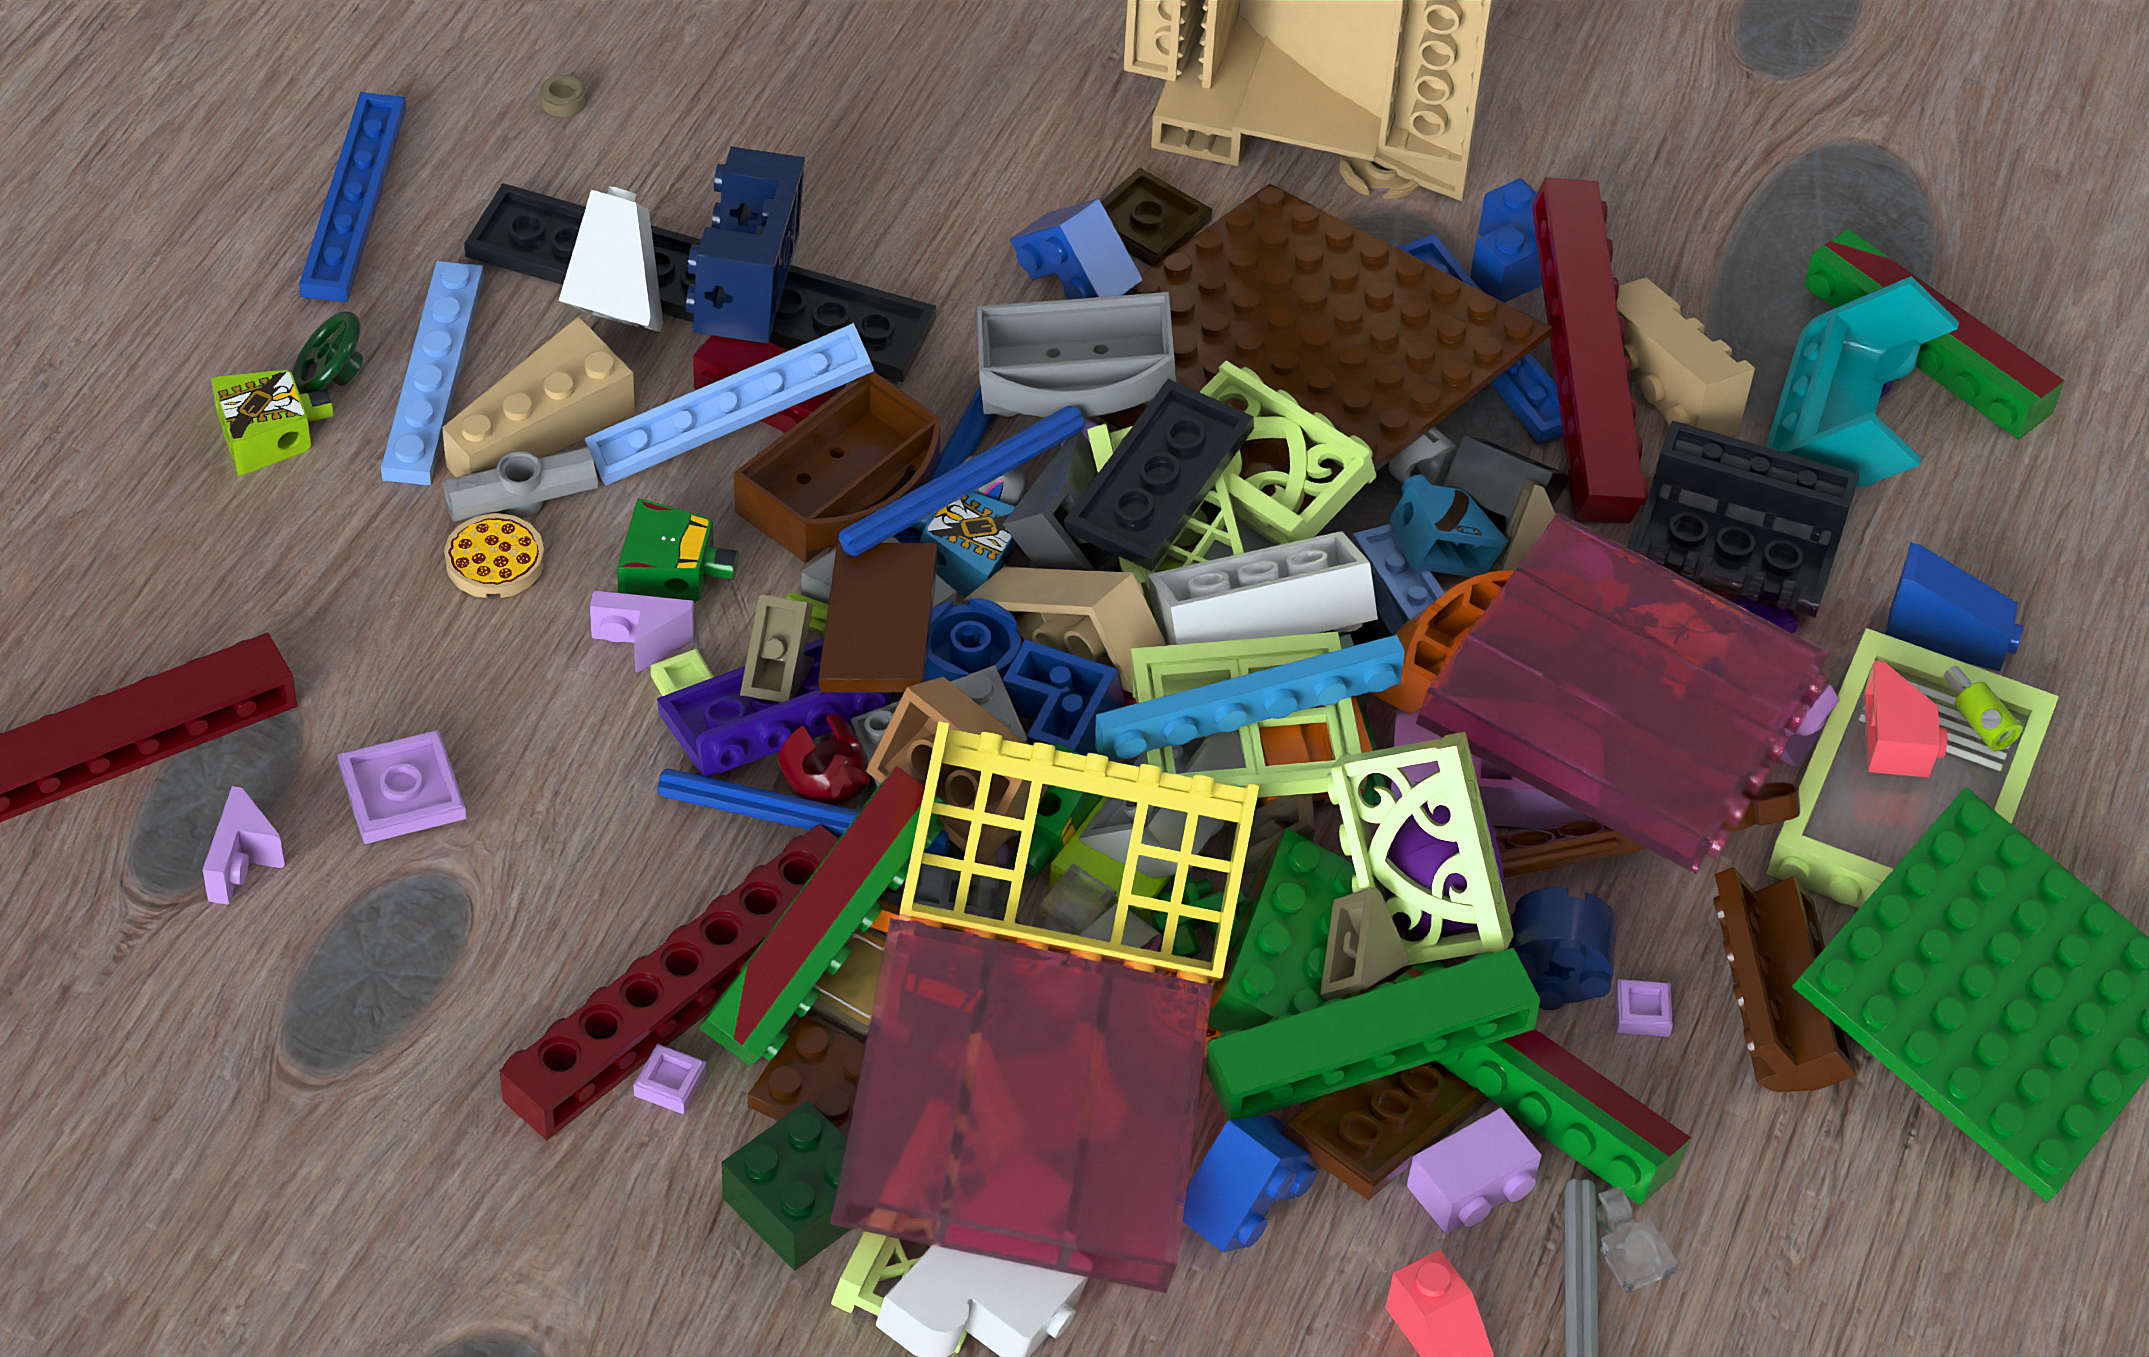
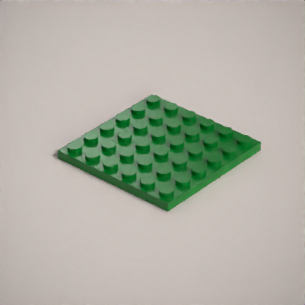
(1995, 992)

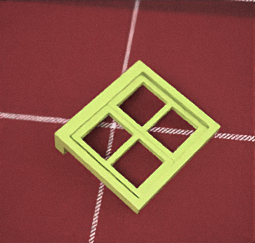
(1183, 667)

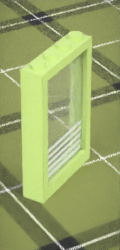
(1864, 822)

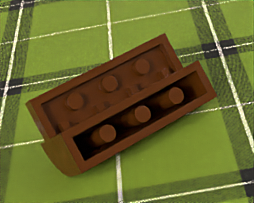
(1769, 945)

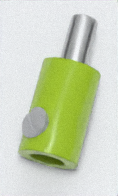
(1984, 711)

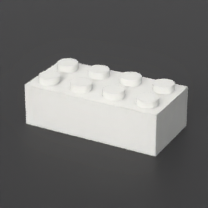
(1266, 593)

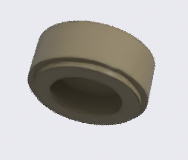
(562, 96)

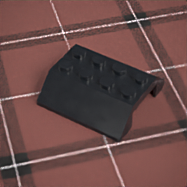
(1744, 518)

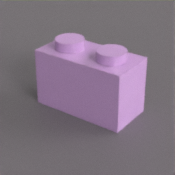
(1474, 1171)

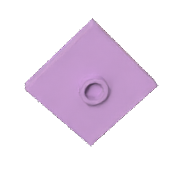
(401, 786)

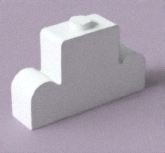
(993, 1299)

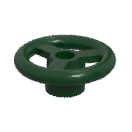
(334, 357)

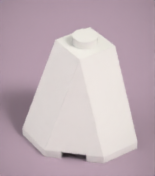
(615, 262)

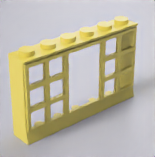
(1096, 776)

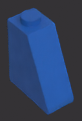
(1952, 612)

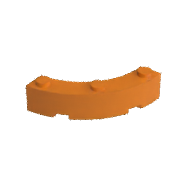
(1436, 634)

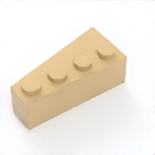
(1678, 365)
(543, 404)
(1077, 612)

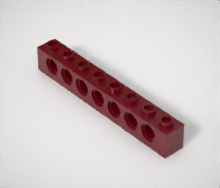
(673, 1002)

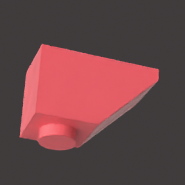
(1900, 725)
(1437, 1310)

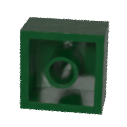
(788, 1184)

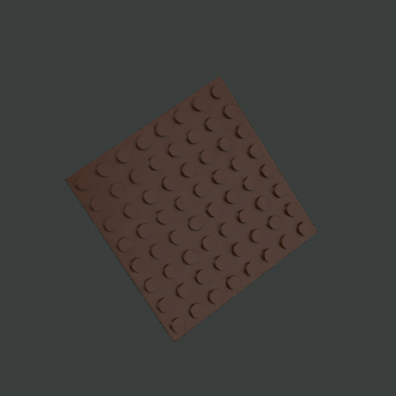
(1333, 323)

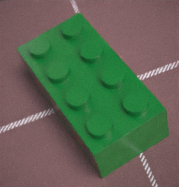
(1280, 935)

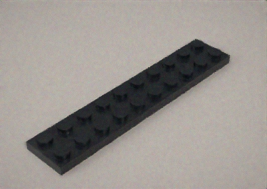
(540, 232)

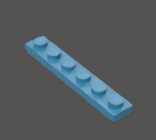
(1249, 699)

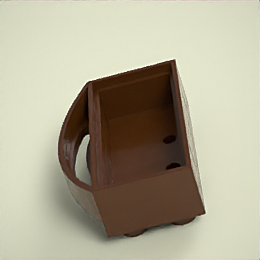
(839, 466)

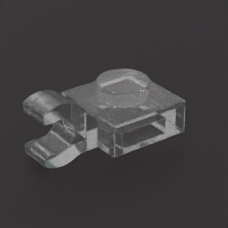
(1631, 1249)

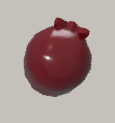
(827, 771)

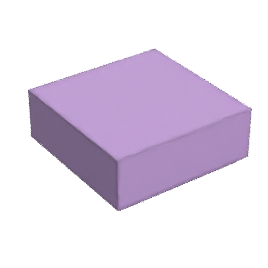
(1643, 1008)
(670, 1078)

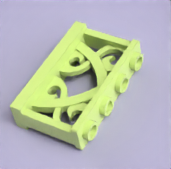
(1282, 417)
(1456, 789)

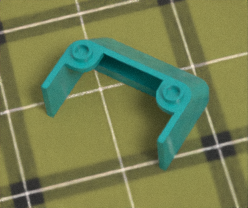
(1839, 378)

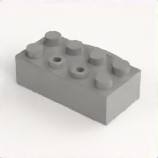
(1074, 354)

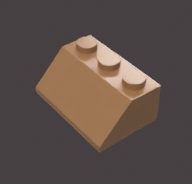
(910, 745)

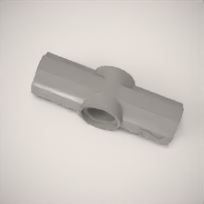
(520, 484)

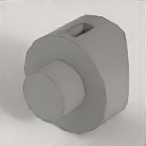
(1425, 457)

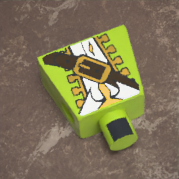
(266, 417)

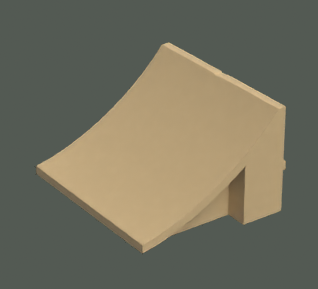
(1319, 74)

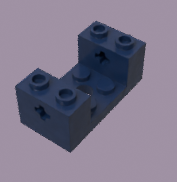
(749, 247)

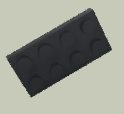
(1159, 474)

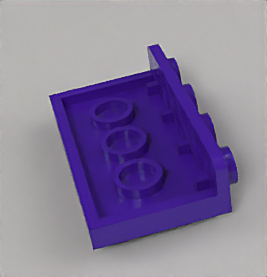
(730, 730)

